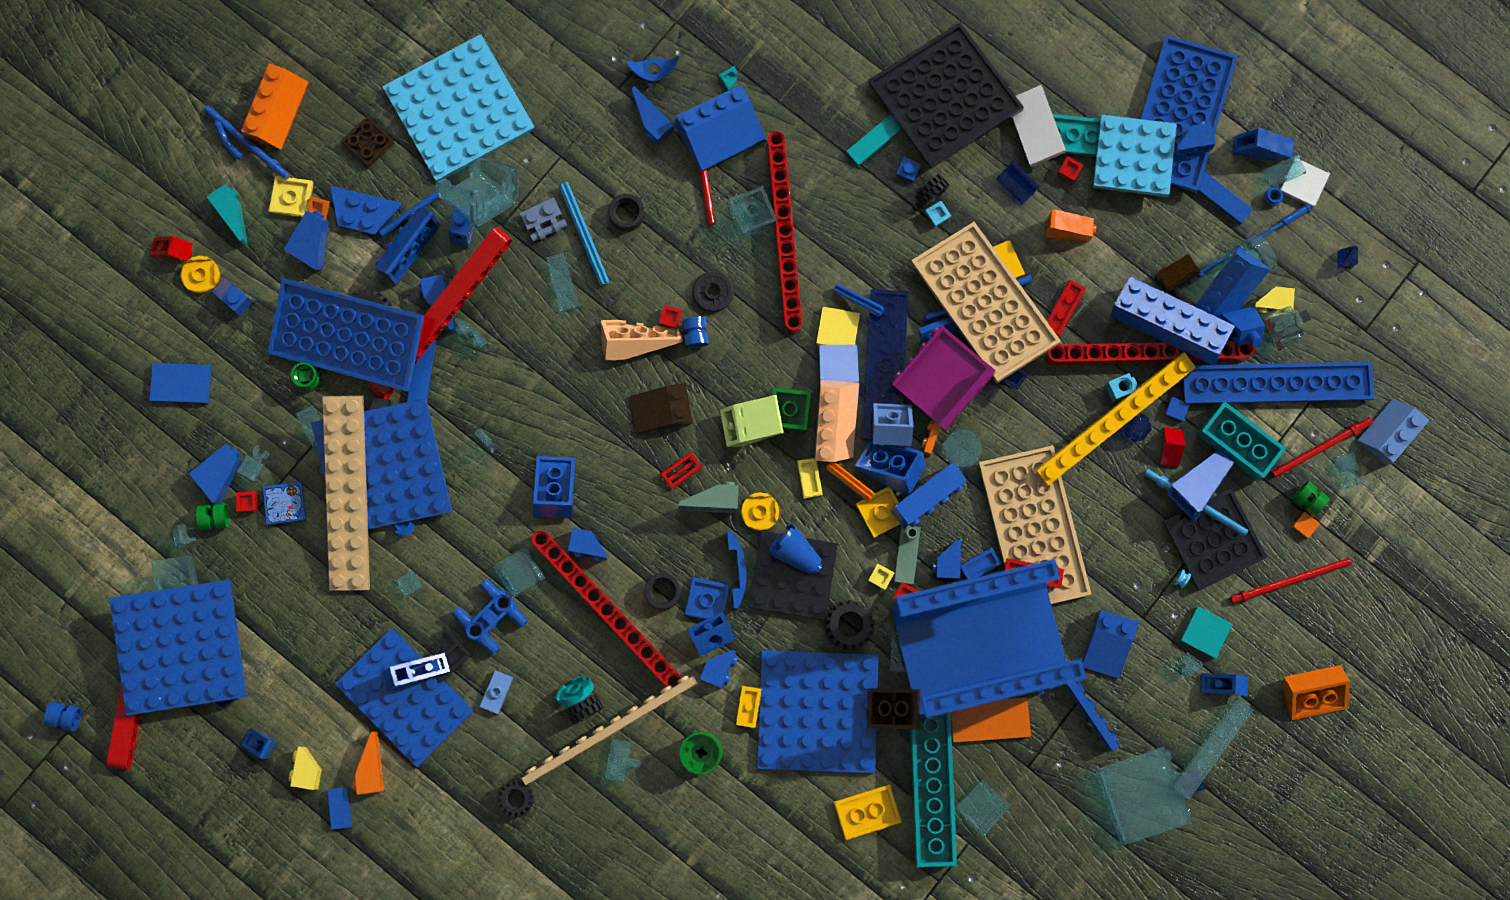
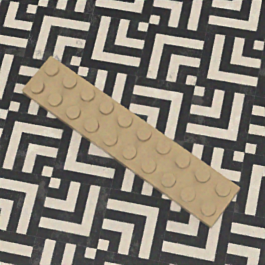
(346, 492)

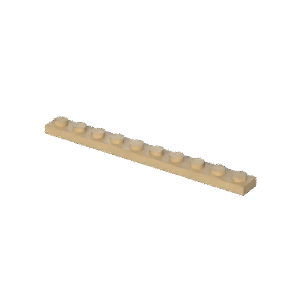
(601, 733)

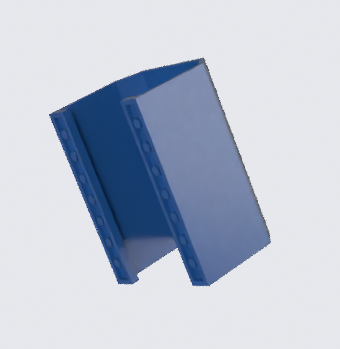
(983, 639)

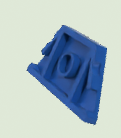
(362, 211)

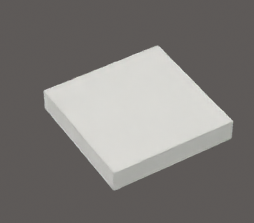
(1307, 186)

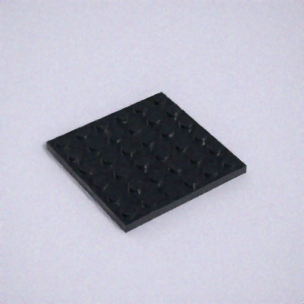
(945, 95)

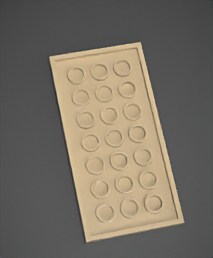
(985, 301)
(1034, 518)

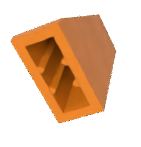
(1069, 226)

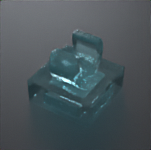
(180, 535)
(1191, 664)

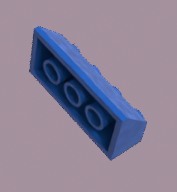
(407, 245)
(1233, 284)

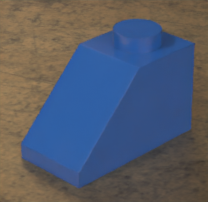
(1198, 139)
(232, 296)
(948, 563)
(1224, 684)

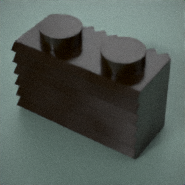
(1177, 275)

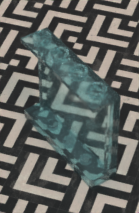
(1142, 795)

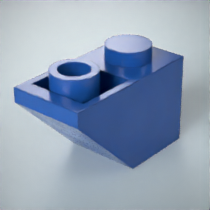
(585, 543)
(717, 669)

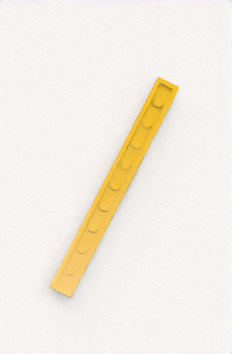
(1115, 418)

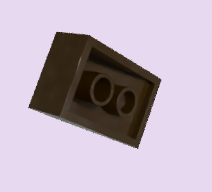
(661, 408)
(894, 708)

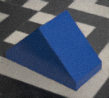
(259, 744)

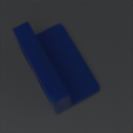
(1018, 182)

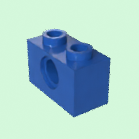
(711, 634)

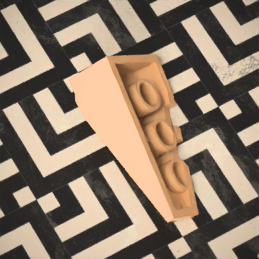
(626, 341)

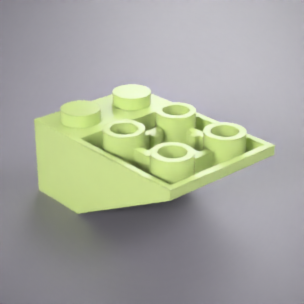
(751, 421)

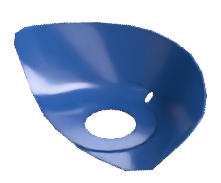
(665, 65)

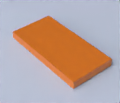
(992, 721)

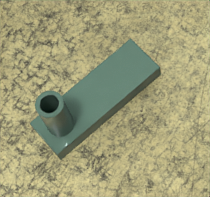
(907, 555)

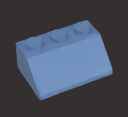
(1392, 431)

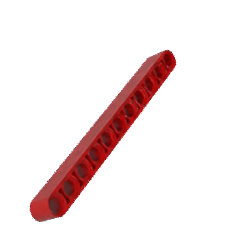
(784, 223)
(455, 296)
(1140, 353)
(598, 605)

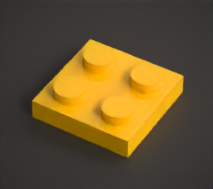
(877, 512)

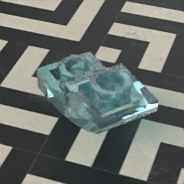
(465, 328)

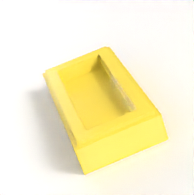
(809, 478)

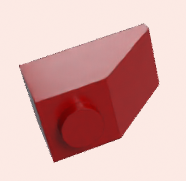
(171, 249)

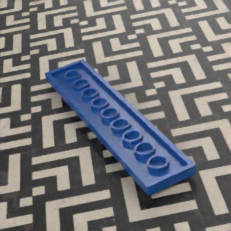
(1279, 383)

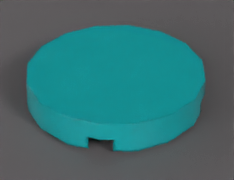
(575, 692)

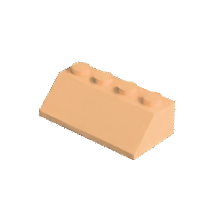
(836, 420)

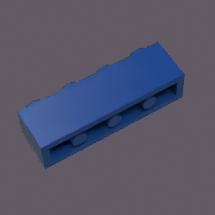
(928, 495)

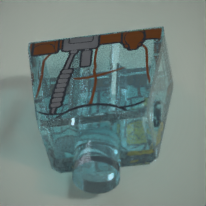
(1284, 325)

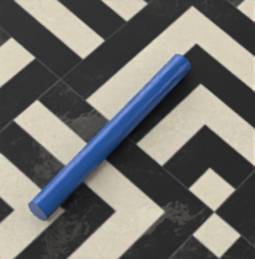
(405, 216)

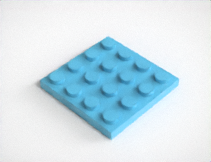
(1134, 155)

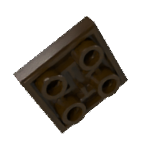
(368, 142)

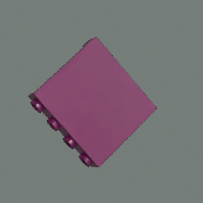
(943, 377)

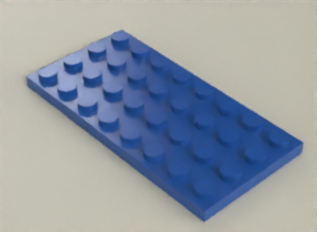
(1187, 90)
(345, 334)

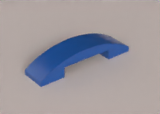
(734, 546)

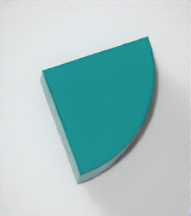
(729, 78)

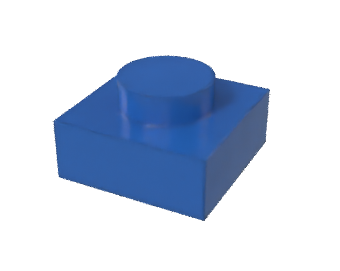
(908, 169)

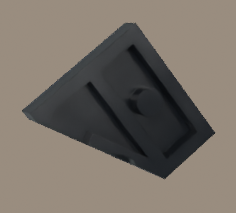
(454, 652)

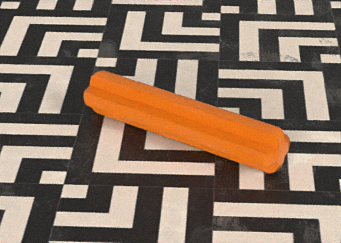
(850, 481)

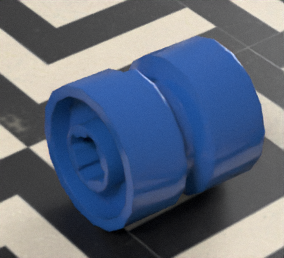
(695, 332)
(60, 716)

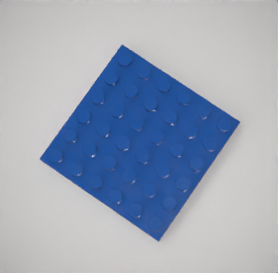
(401, 464)
(178, 647)
(816, 711)

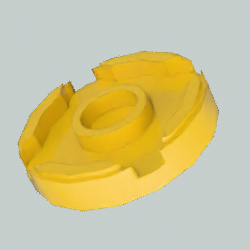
(200, 274)
(760, 511)

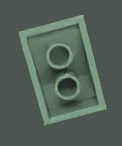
(716, 499)

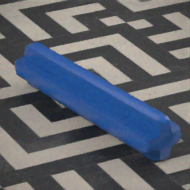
(858, 300)

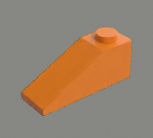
(369, 771)

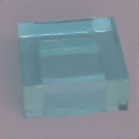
(409, 583)

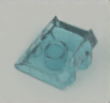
(519, 572)

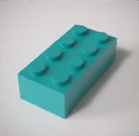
(1241, 440)

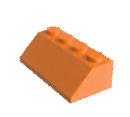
(274, 107)

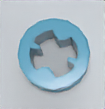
(1182, 579)

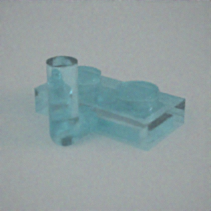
(619, 760)

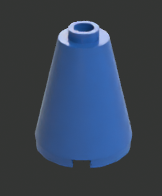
(795, 550)

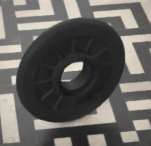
(717, 302)

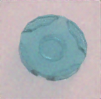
(962, 448)

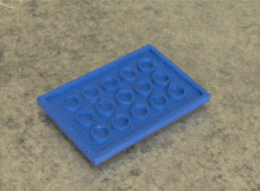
(412, 716)

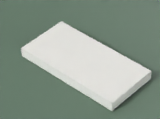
(1038, 127)

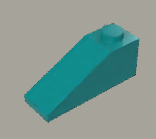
(230, 209)

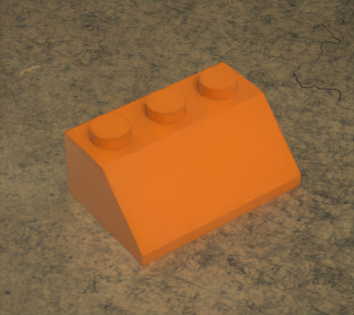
(1316, 692)

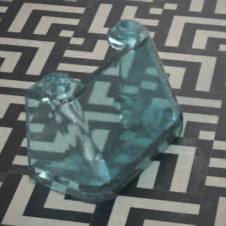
(483, 195)

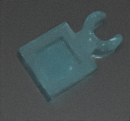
(252, 466)
(1347, 466)

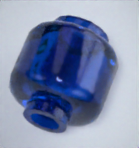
(1137, 428)

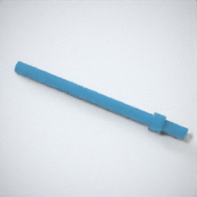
(1163, 482)

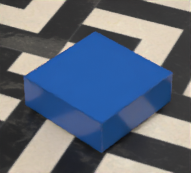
(1176, 409)

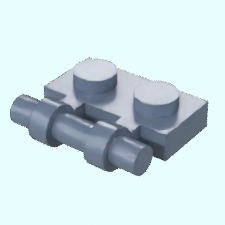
(540, 215)

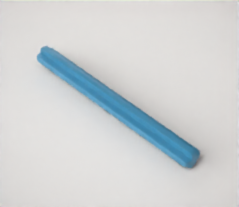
(584, 234)

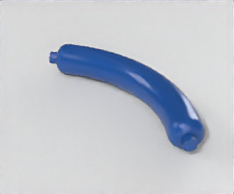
(225, 140)

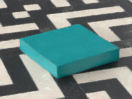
(1206, 632)

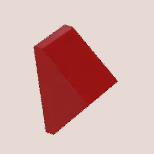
(1171, 447)

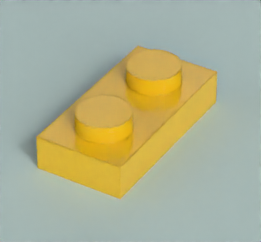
(748, 706)

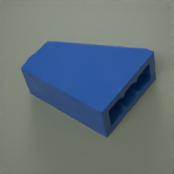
(1263, 145)
(309, 240)
(217, 472)

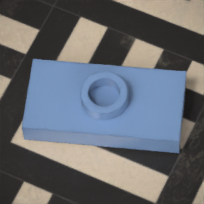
(496, 692)

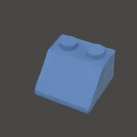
(892, 424)

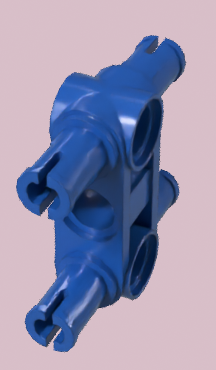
(489, 617)

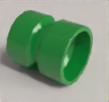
(305, 377)
(1316, 503)
(213, 516)

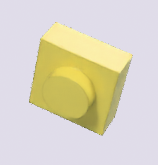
(881, 576)

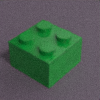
(794, 408)

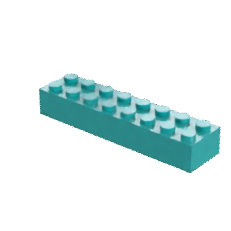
(933, 792)

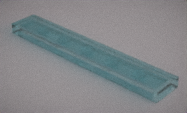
(1212, 749)

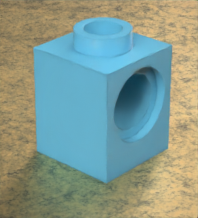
(1114, 390)

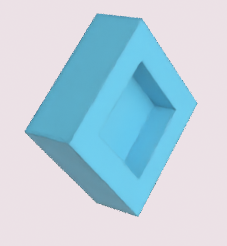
(938, 214)

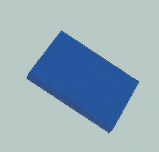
(180, 383)

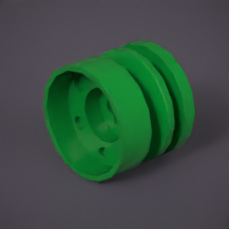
(691, 758)

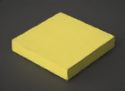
(290, 196)
(837, 327)

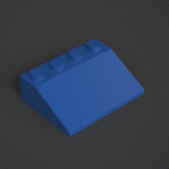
(720, 128)

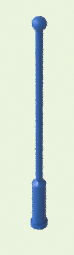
(1285, 221)

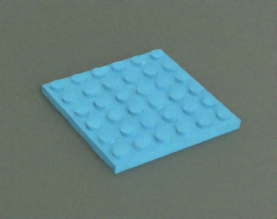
(458, 108)

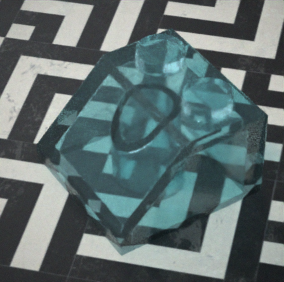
(751, 212)

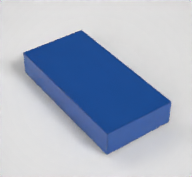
(980, 564)
(339, 808)

